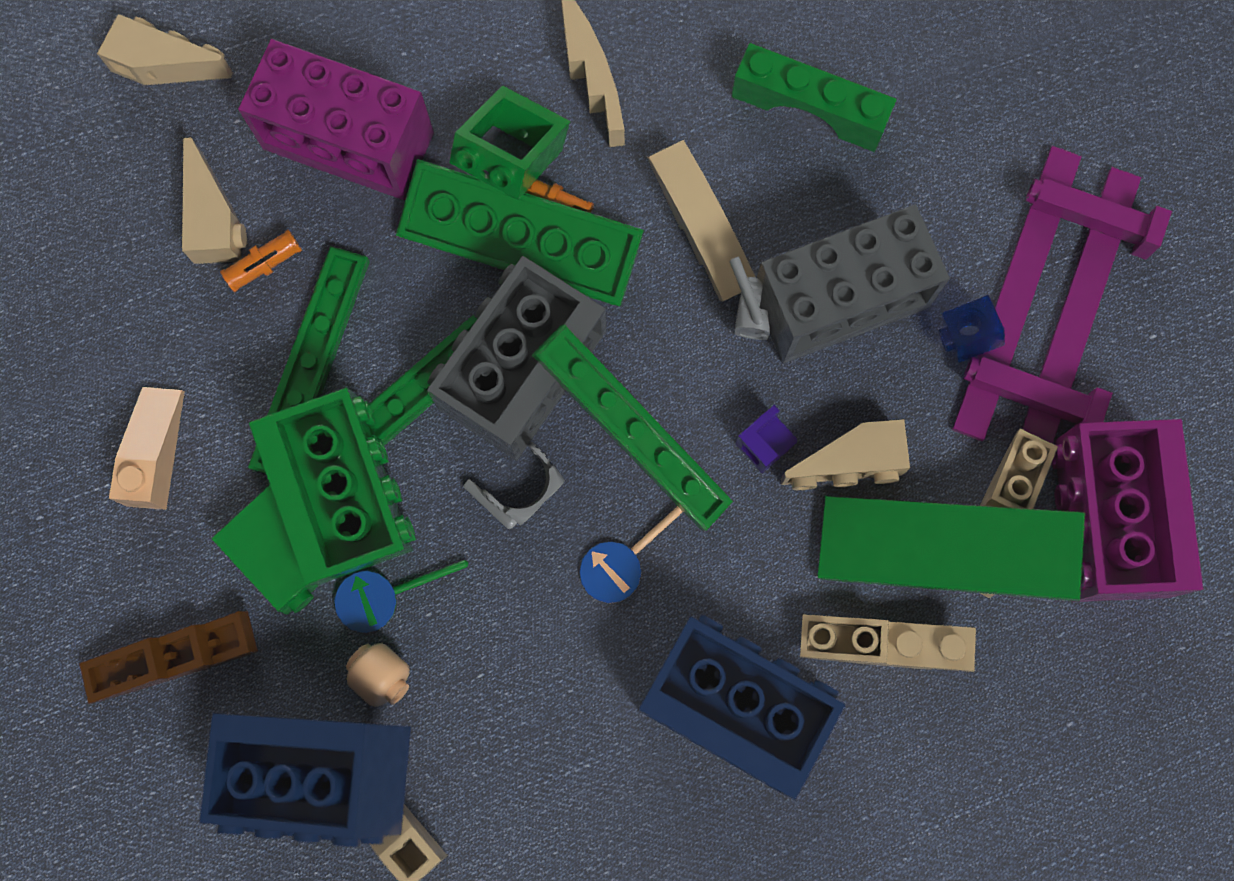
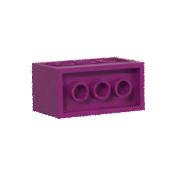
(337, 119)
(1135, 506)

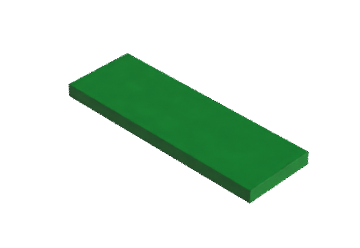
(495, 229)
(953, 547)

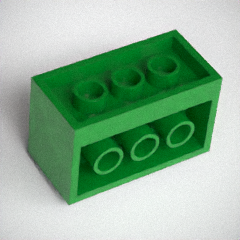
(306, 483)

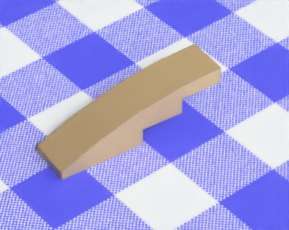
(589, 62)
(700, 216)

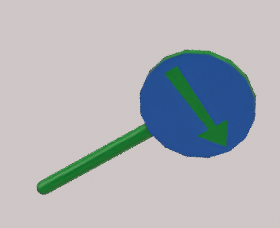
(369, 600)

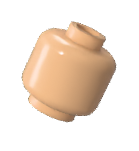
(377, 674)

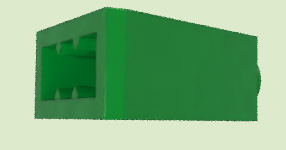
(263, 553)

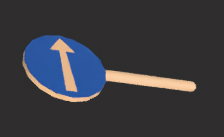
(612, 569)

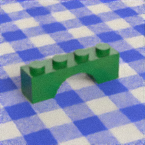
(849, 108)

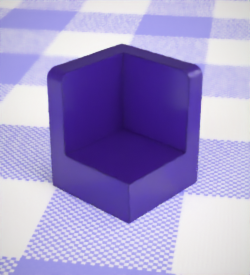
(766, 440)

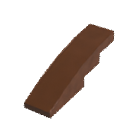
(168, 657)

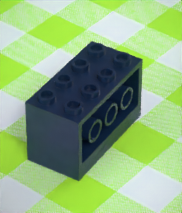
(745, 736)
(305, 779)

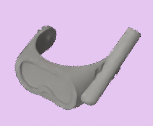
(750, 320)
(511, 516)

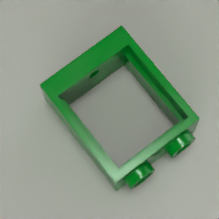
(522, 120)

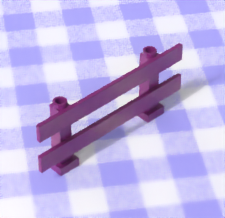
(1109, 222)

